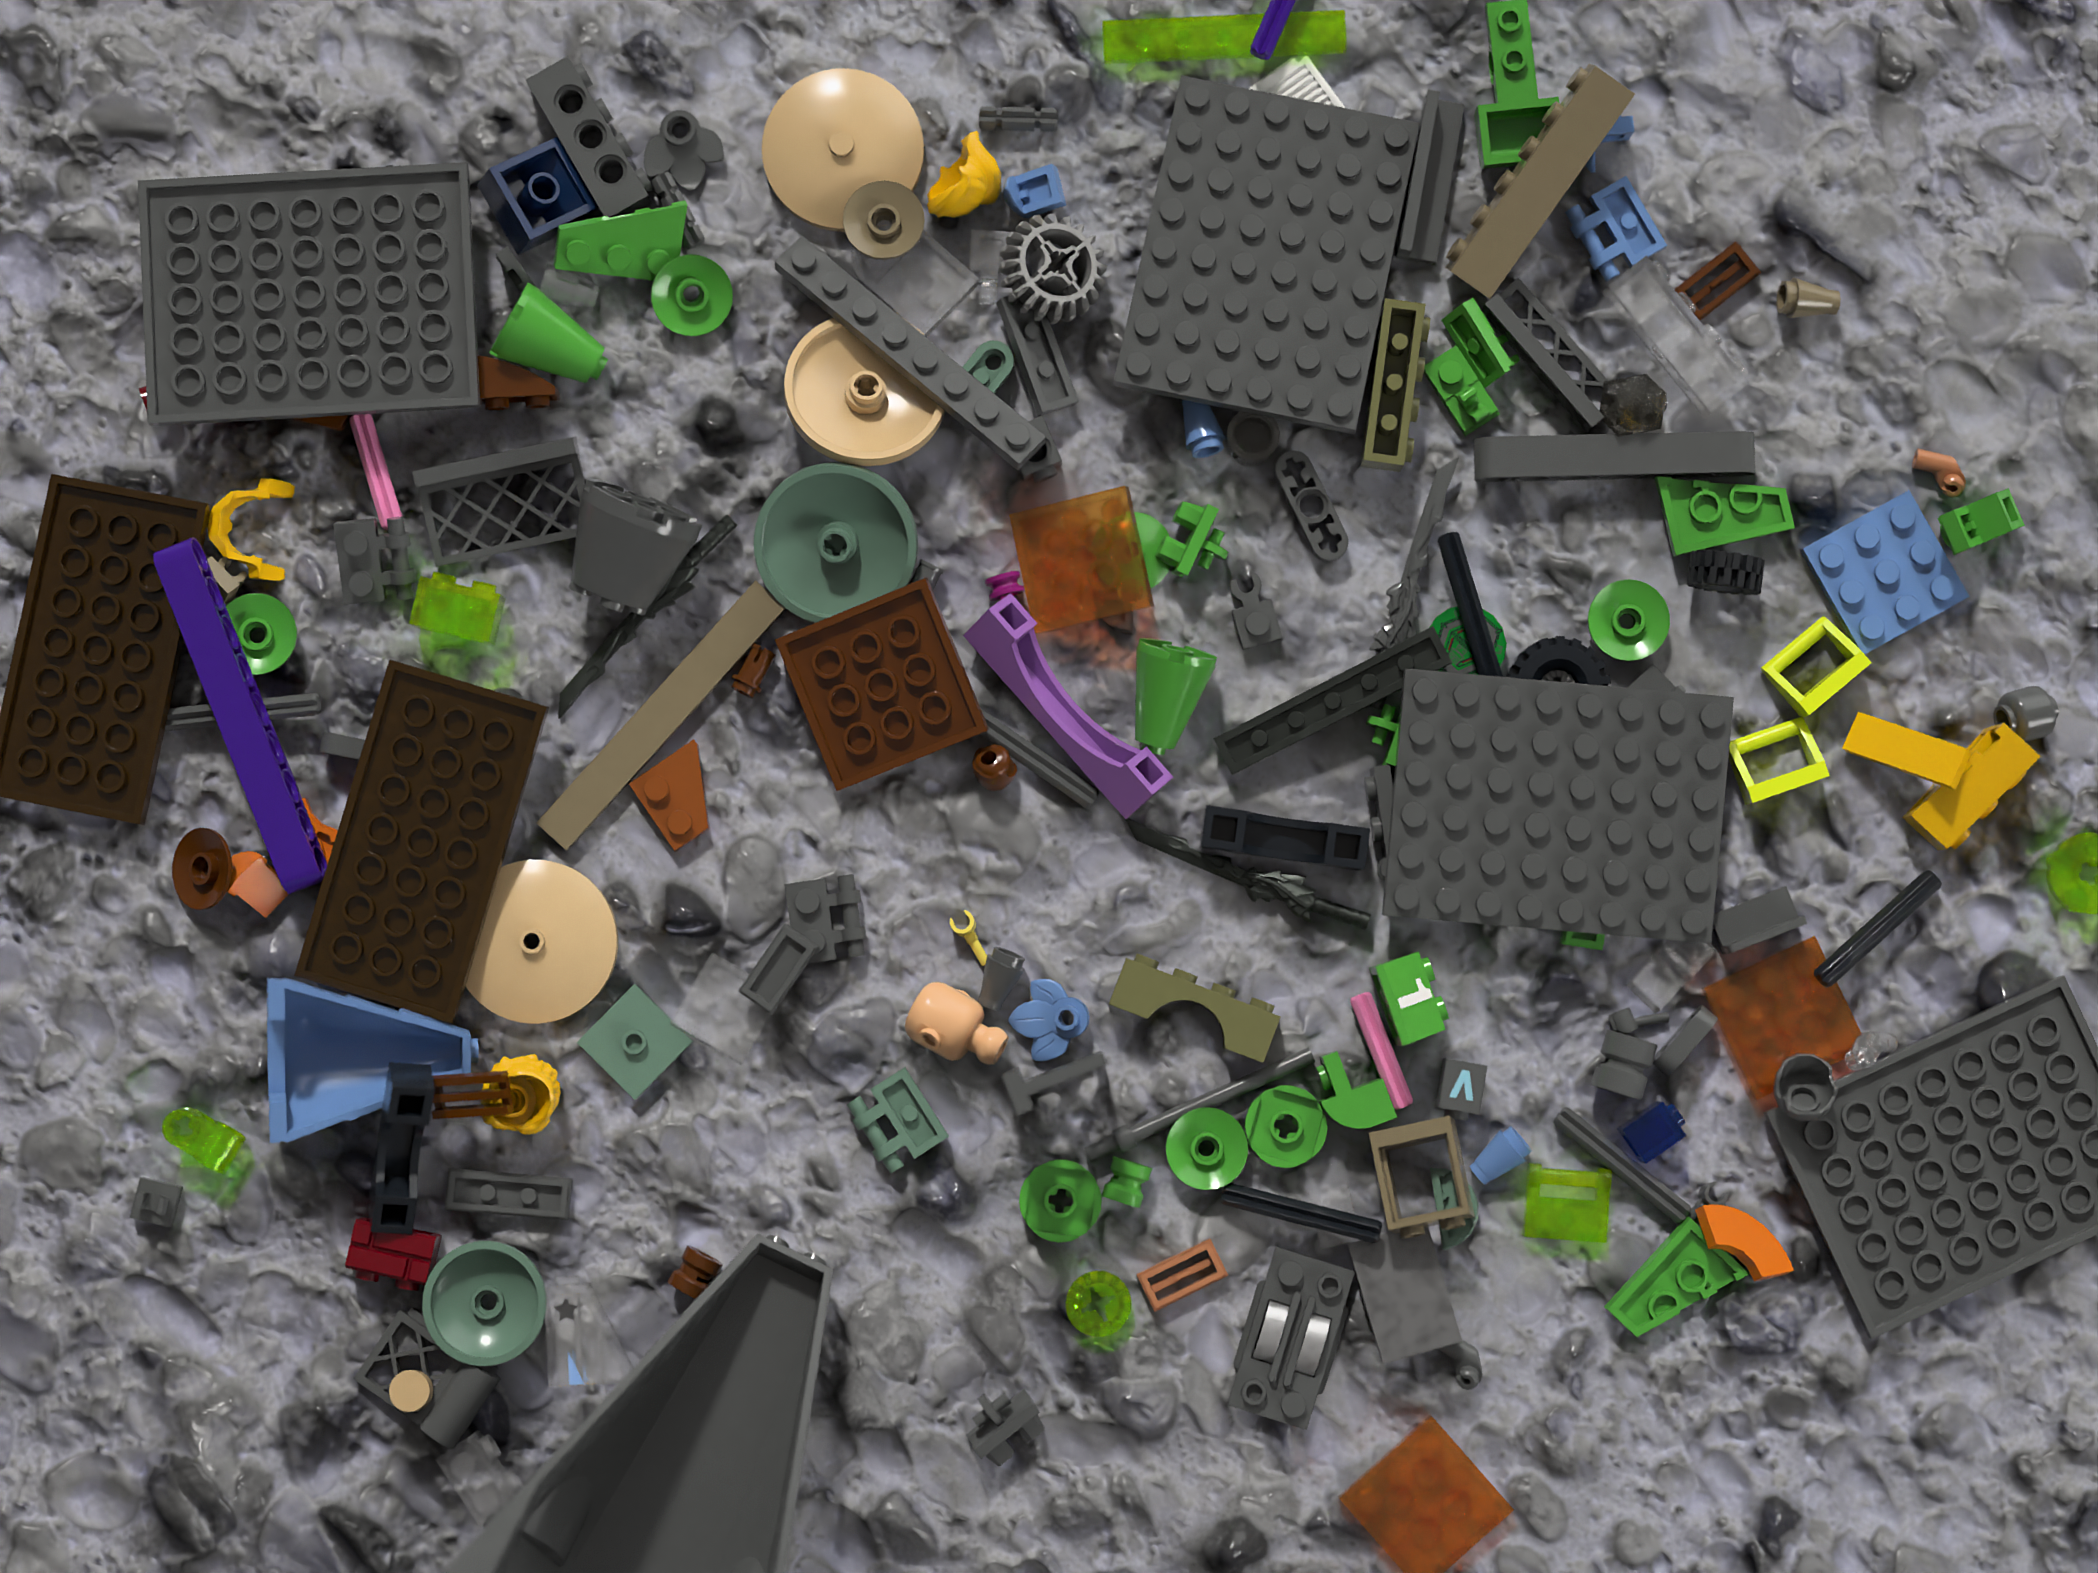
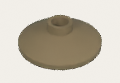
(883, 202)

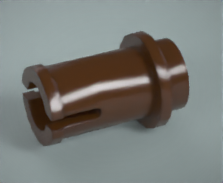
(753, 671)

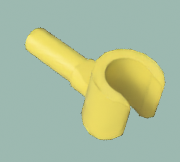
(971, 938)

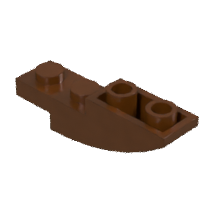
(507, 383)

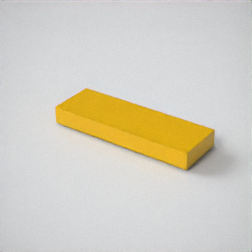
(1906, 750)

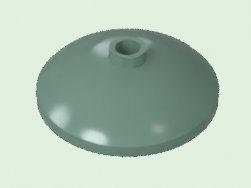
(456, 1309)

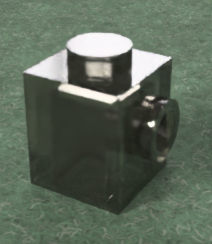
(1633, 405)

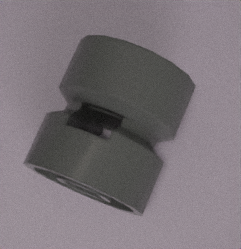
(1624, 1064)

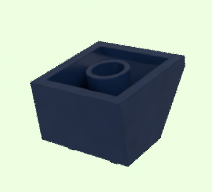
(536, 194)

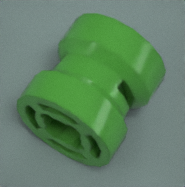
(1126, 1182)

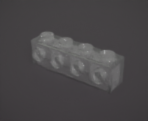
(1676, 336)

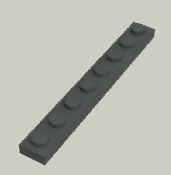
(910, 353)

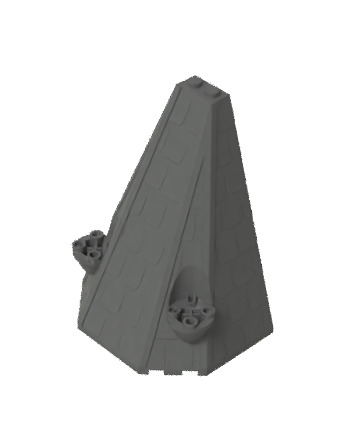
(692, 1449)

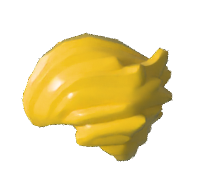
(533, 1093)

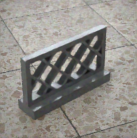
(493, 467)
(1020, 1089)

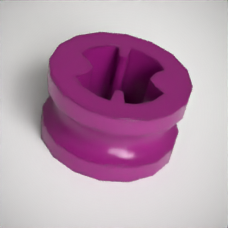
(1003, 585)

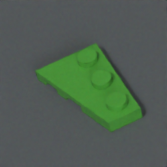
(624, 244)
(1719, 514)
(1672, 1279)

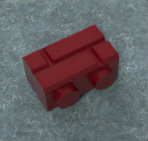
(392, 1255)

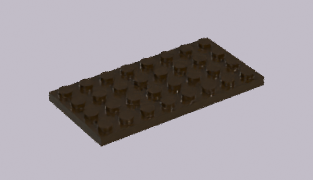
(94, 651)
(421, 841)

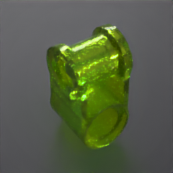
(210, 1141)

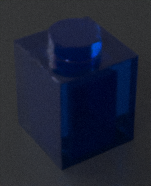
(1653, 1130)

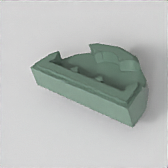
(1446, 1198)

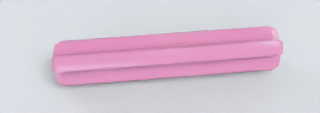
(375, 468)
(1381, 1049)

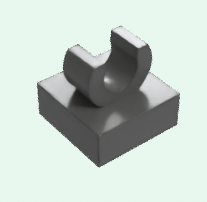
(156, 1202)

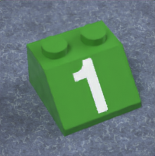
(1408, 998)

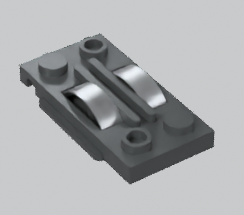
(1290, 1337)

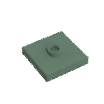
(634, 1041)

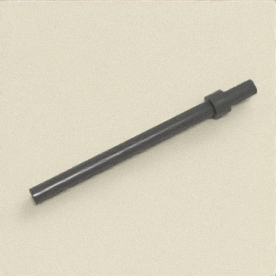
(1126, 1137)

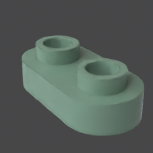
(977, 364)

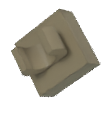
(226, 583)

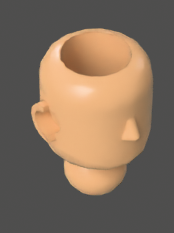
(952, 1025)

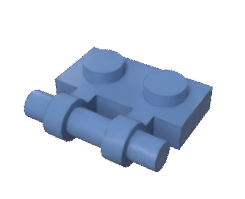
(1626, 222)

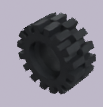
(1725, 572)

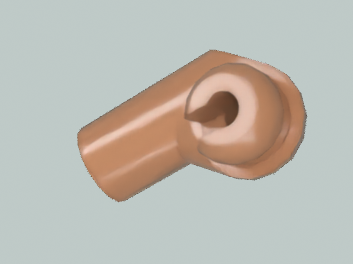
(1944, 469)

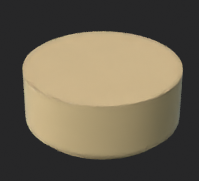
(411, 1390)

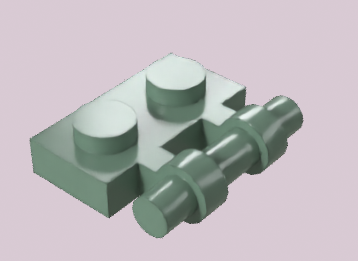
(908, 1113)

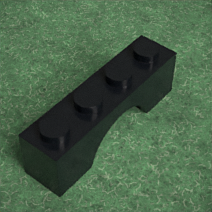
(1284, 838)
(396, 1161)

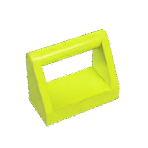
(1806, 704)
(1754, 792)

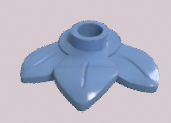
(1043, 1019)

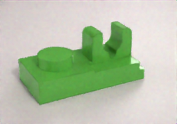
(1478, 343)
(1460, 391)

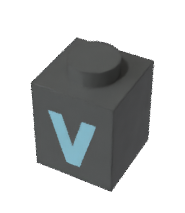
(1460, 1088)

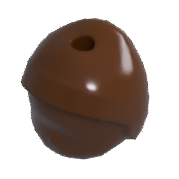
(993, 767)

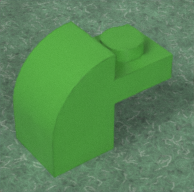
(1980, 521)
(1357, 1106)

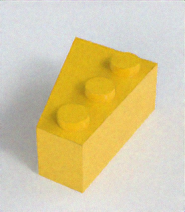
(1995, 765)

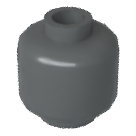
(2027, 712)

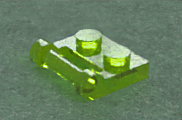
(1566, 1217)

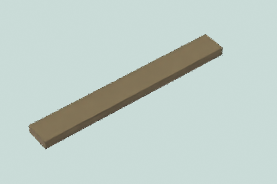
(661, 715)

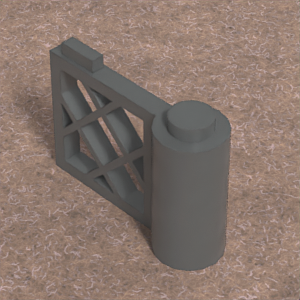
(455, 1397)

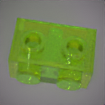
(457, 609)

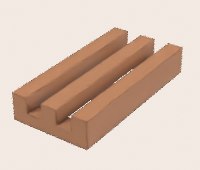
(1213, 1258)

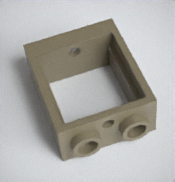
(1412, 1135)

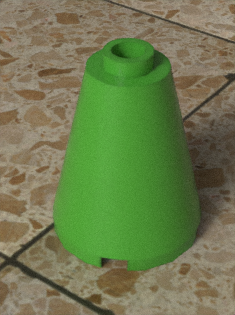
(548, 339)
(1167, 690)

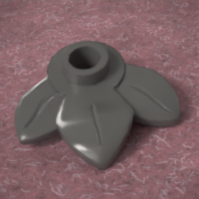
(685, 155)

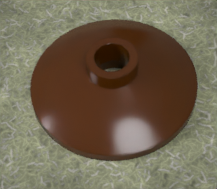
(202, 868)

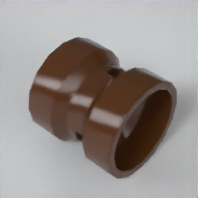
(694, 1272)

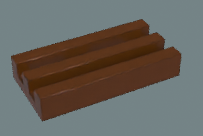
(1744, 261)
(443, 1112)

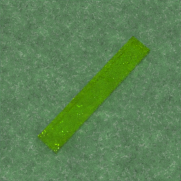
(1219, 37)

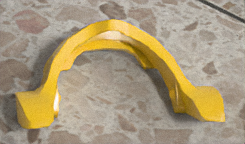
(220, 525)

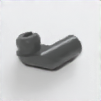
(1466, 1364)

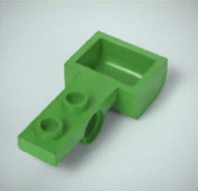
(1517, 112)

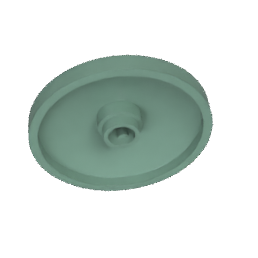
(834, 540)

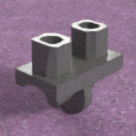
(1000, 1421)

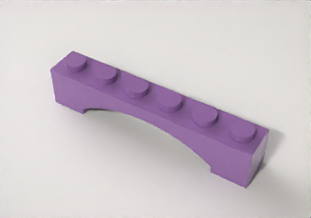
(1010, 647)

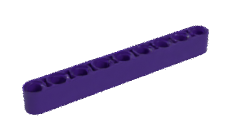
(241, 715)

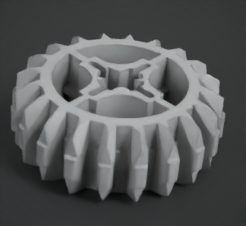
(1068, 296)

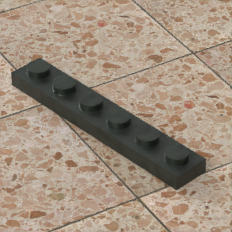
(1330, 701)

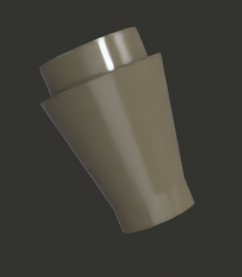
(1804, 299)

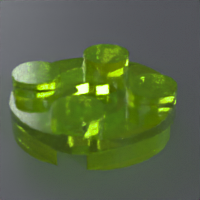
(2064, 870)

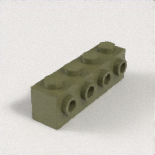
(1393, 384)

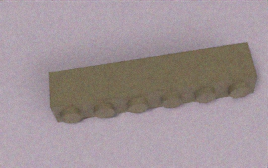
(1539, 180)

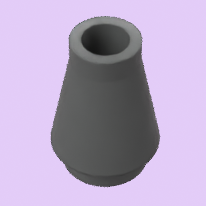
(1000, 976)

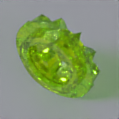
(1116, 1310)

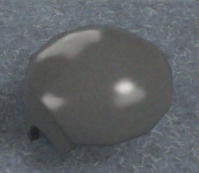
(1805, 1087)

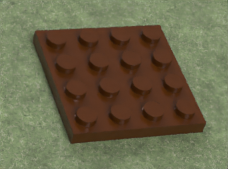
(882, 684)

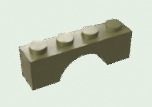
(1244, 1026)

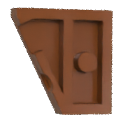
(675, 796)

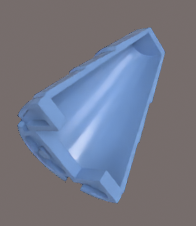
(334, 1055)

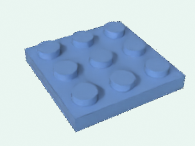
(1884, 573)

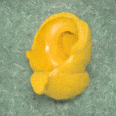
(967, 183)

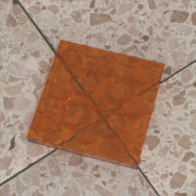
(1081, 560)
(1779, 1012)
(1426, 1501)

